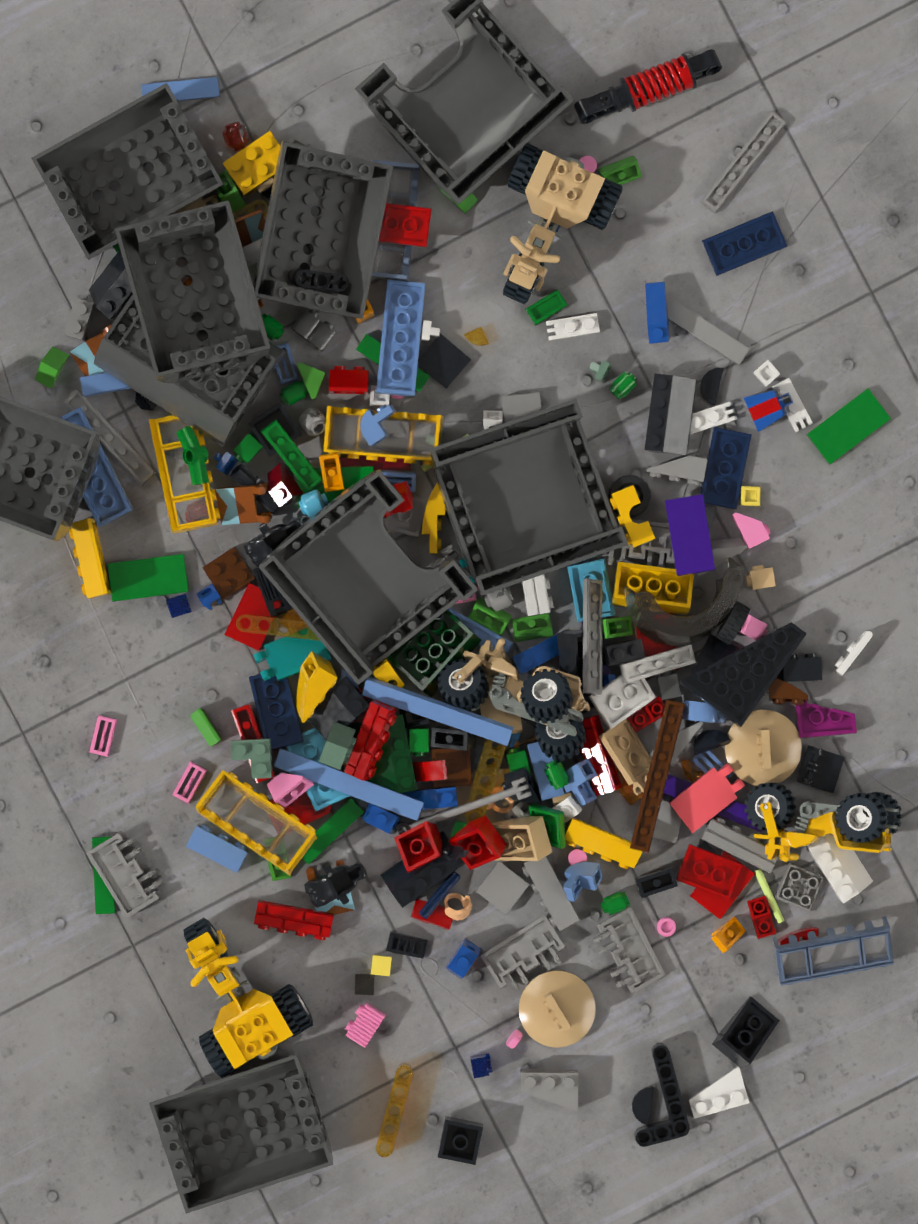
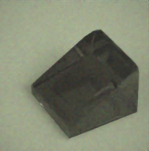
(364, 984)

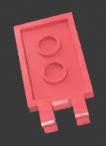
(706, 797)

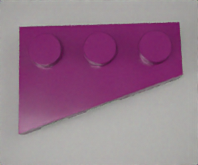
(822, 721)

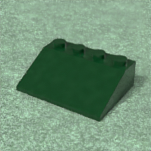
(432, 649)
(395, 766)

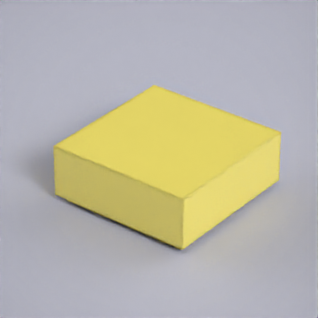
(750, 496)
(381, 965)

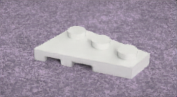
(721, 1095)

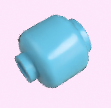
(312, 502)

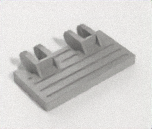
(658, 546)
(121, 875)
(632, 950)
(522, 951)

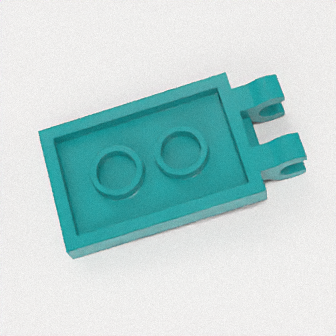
(287, 655)

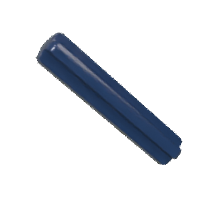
(439, 895)

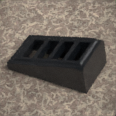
(408, 938)

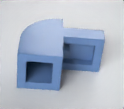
(371, 424)
(701, 712)
(578, 782)
(581, 875)

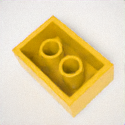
(254, 164)

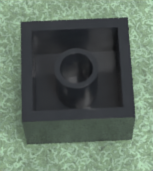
(275, 413)
(460, 1140)

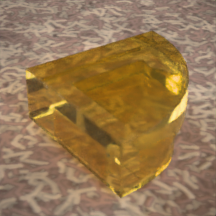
(477, 337)

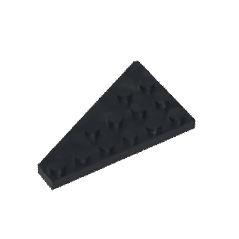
(742, 678)

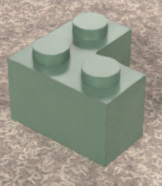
(338, 746)
(258, 751)

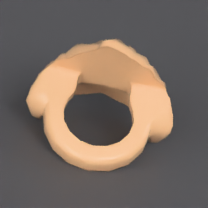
(496, 789)
(458, 914)

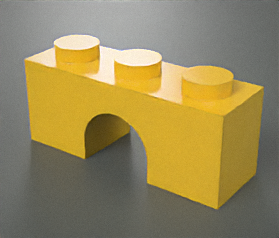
(623, 502)

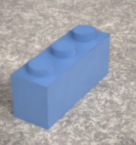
(538, 761)
(217, 847)

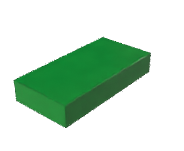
(546, 307)

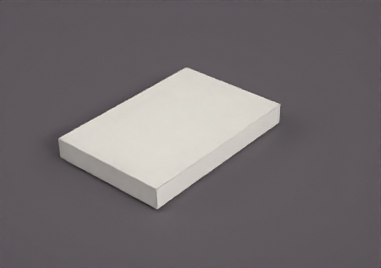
(621, 700)

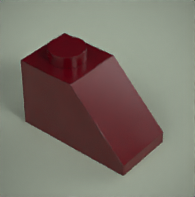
(282, 486)

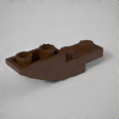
(784, 692)

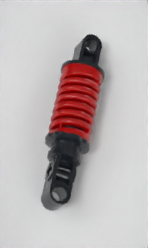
(658, 80)

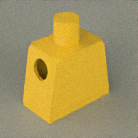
(384, 672)

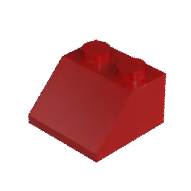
(349, 381)
(481, 841)
(419, 845)

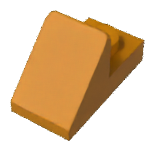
(331, 472)
(728, 934)

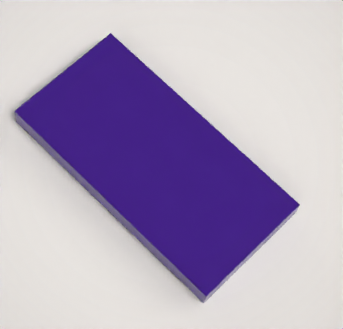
(690, 535)

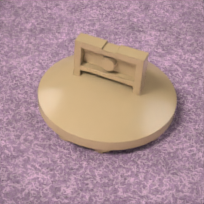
(764, 748)
(557, 1008)

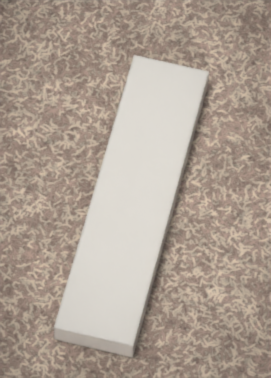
(657, 663)

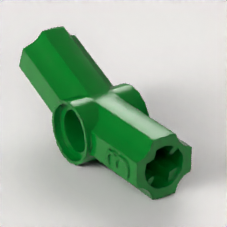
(194, 455)

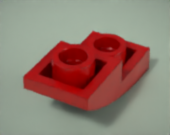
(647, 714)
(430, 770)
(437, 917)
(761, 917)
(798, 933)

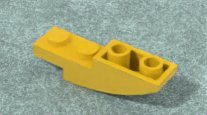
(431, 524)

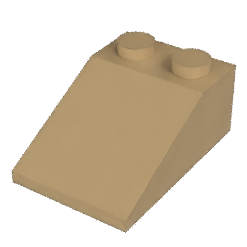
(524, 838)

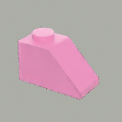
(751, 530)
(753, 628)
(288, 787)

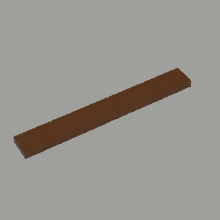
(657, 776)

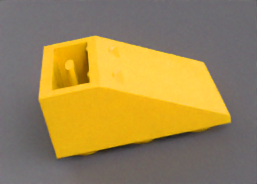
(314, 681)

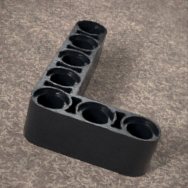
(669, 1099)

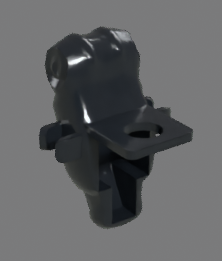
(268, 540)
(334, 883)

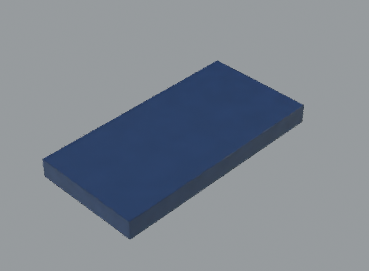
(744, 243)
(725, 467)
(276, 711)

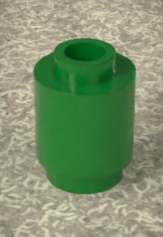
(272, 327)
(623, 385)
(294, 393)
(556, 774)
(615, 903)

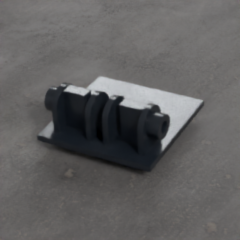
(820, 769)

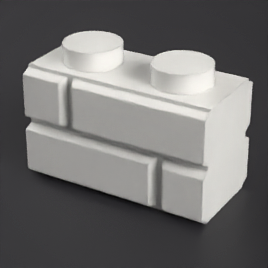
(536, 595)

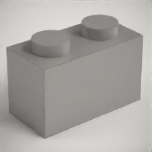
(79, 319)

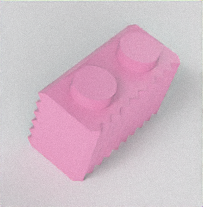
(365, 1024)

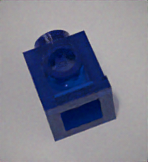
(178, 606)
(481, 1065)

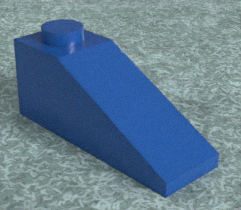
(657, 312)
(537, 654)
(435, 797)

